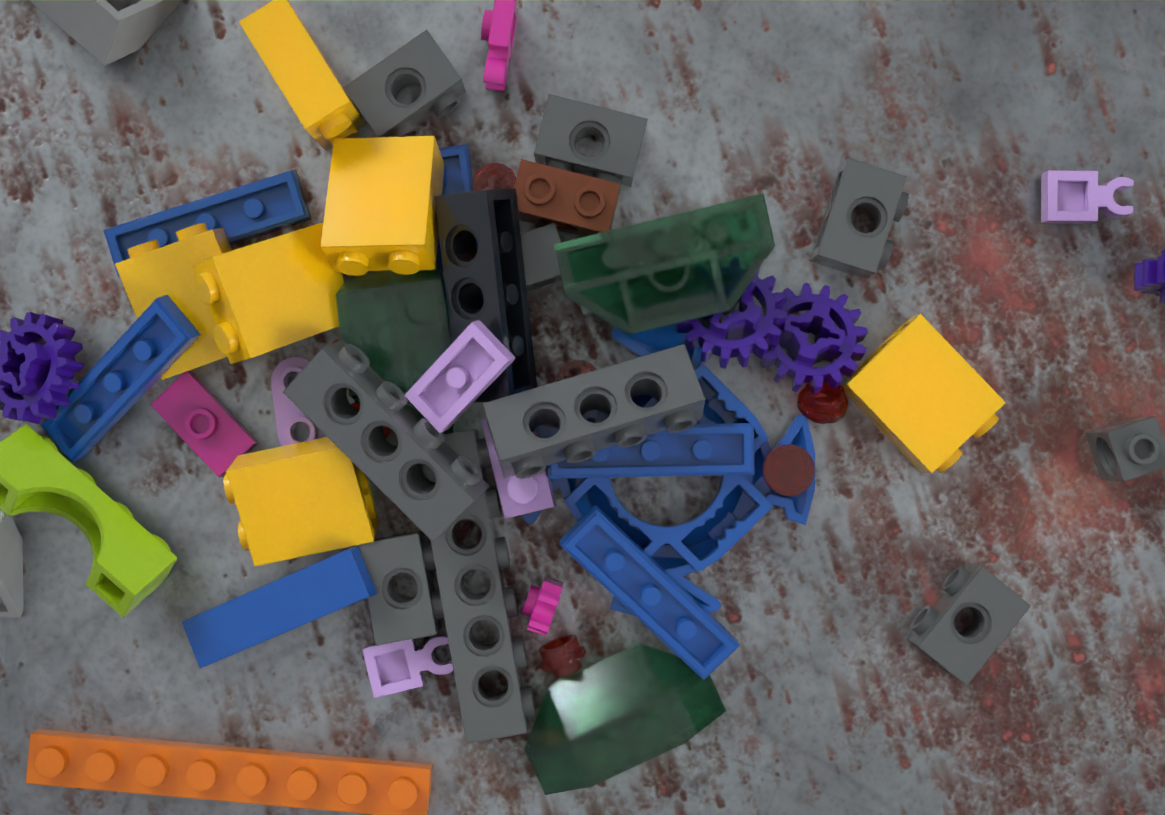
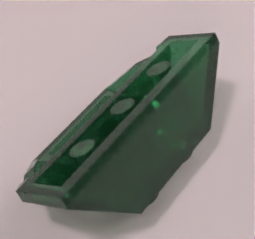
(668, 264)
(395, 323)
(617, 717)

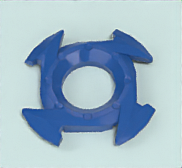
(739, 499)

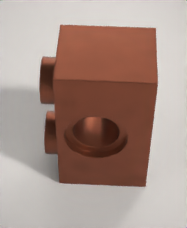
(565, 198)

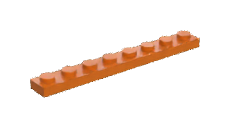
(228, 773)

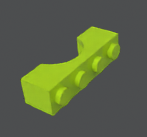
(125, 555)

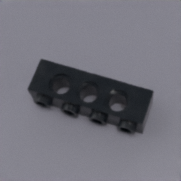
(491, 270)

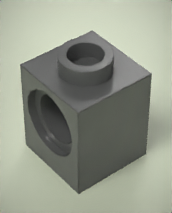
(540, 256)
(1128, 448)

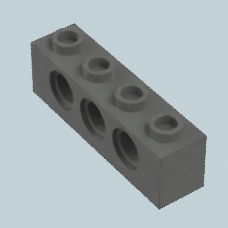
(663, 375)
(359, 434)

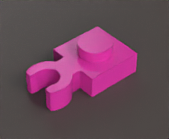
(499, 31)
(542, 604)

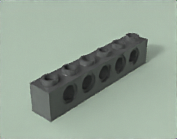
(482, 712)

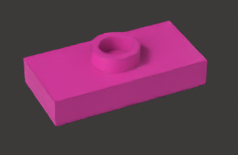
(204, 423)

